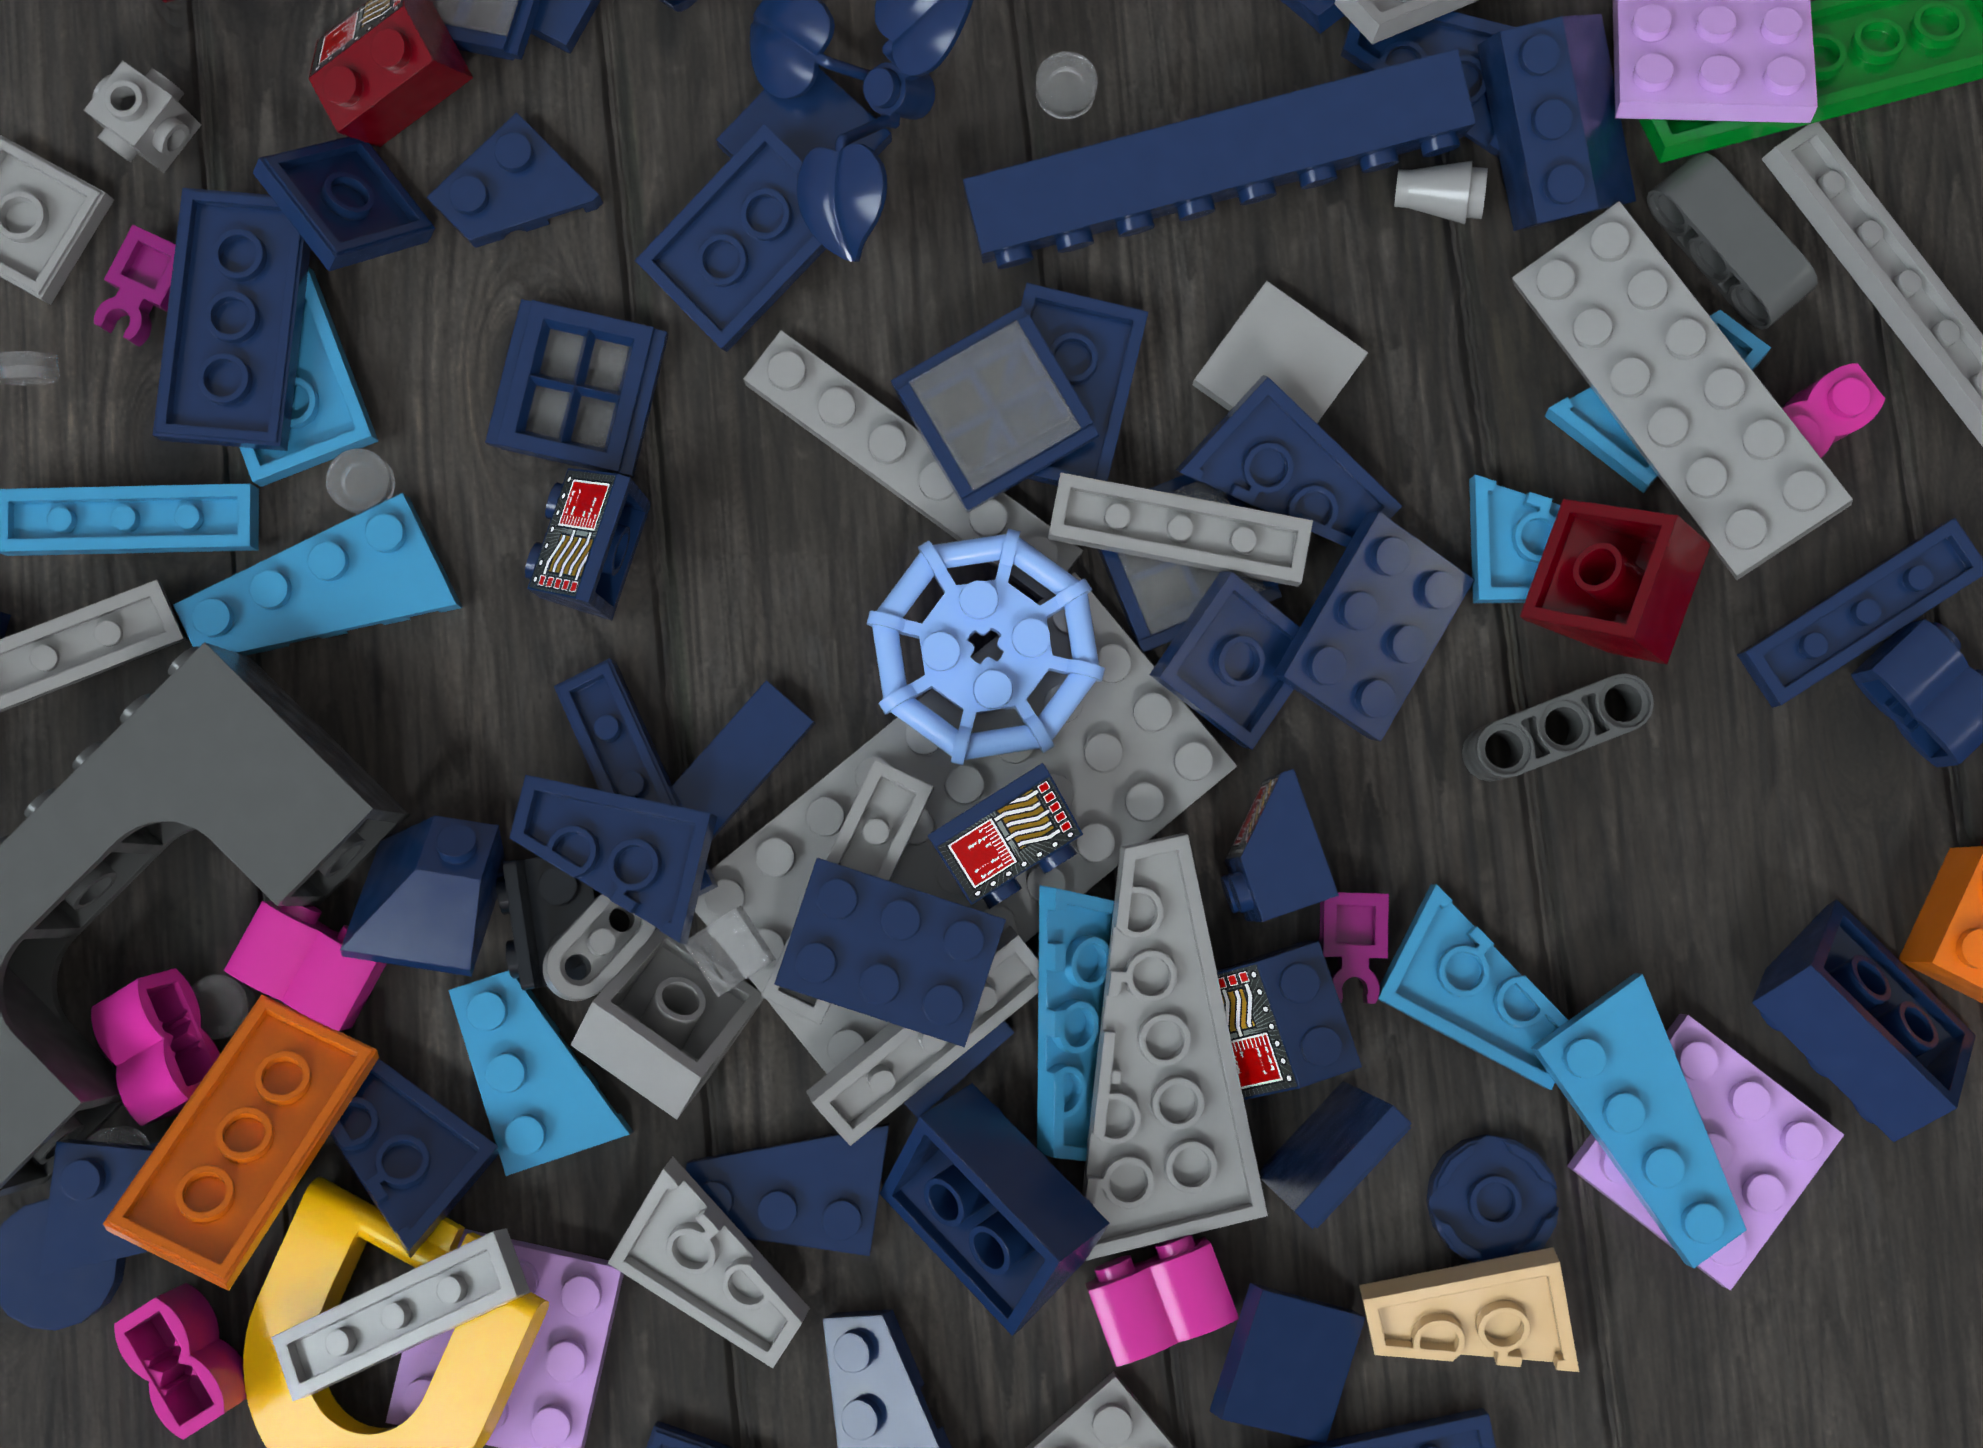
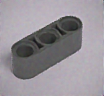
(1732, 240)
(1586, 723)

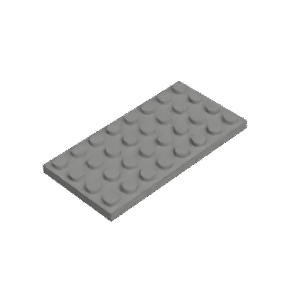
(1120, 762)

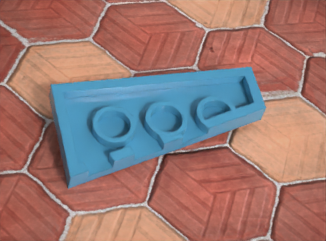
(338, 581)
(1070, 1005)
(1637, 1105)

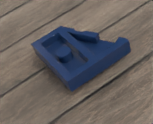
(511, 186)

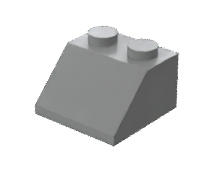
(664, 1024)

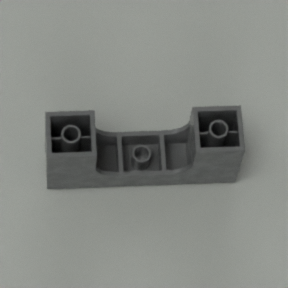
(200, 753)

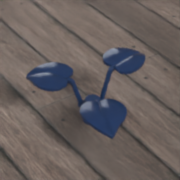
(847, 187)

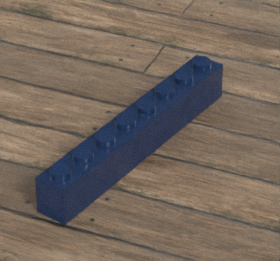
(1220, 158)

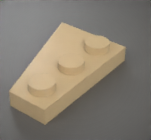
(1484, 1308)

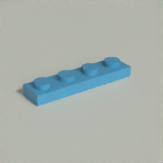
(129, 519)

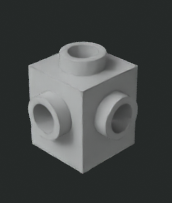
(142, 116)

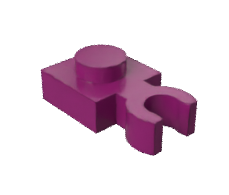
(144, 280)
(1355, 930)

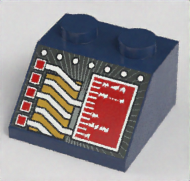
(588, 541)
(1007, 836)
(1277, 855)
(1286, 1020)

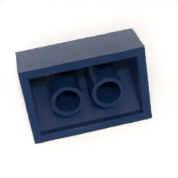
(1556, 119)
(1867, 1023)
(992, 1206)

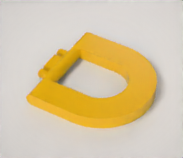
(312, 1277)

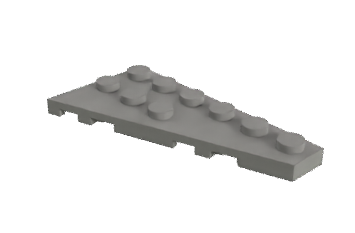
(1167, 1101)

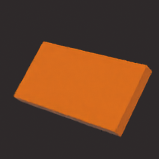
(242, 1142)

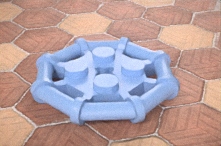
(993, 683)

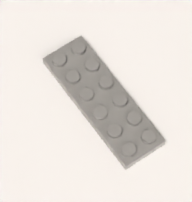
(1681, 392)

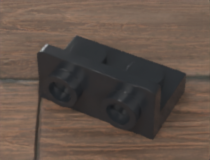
(541, 908)

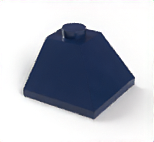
(428, 897)

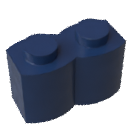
(1927, 691)

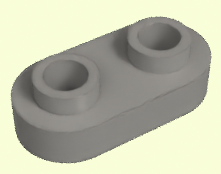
(598, 946)

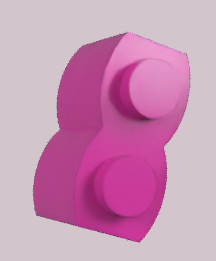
(1834, 406)
(302, 965)
(155, 1042)
(1160, 1299)
(180, 1353)

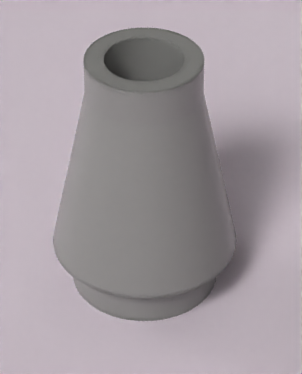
(1444, 191)

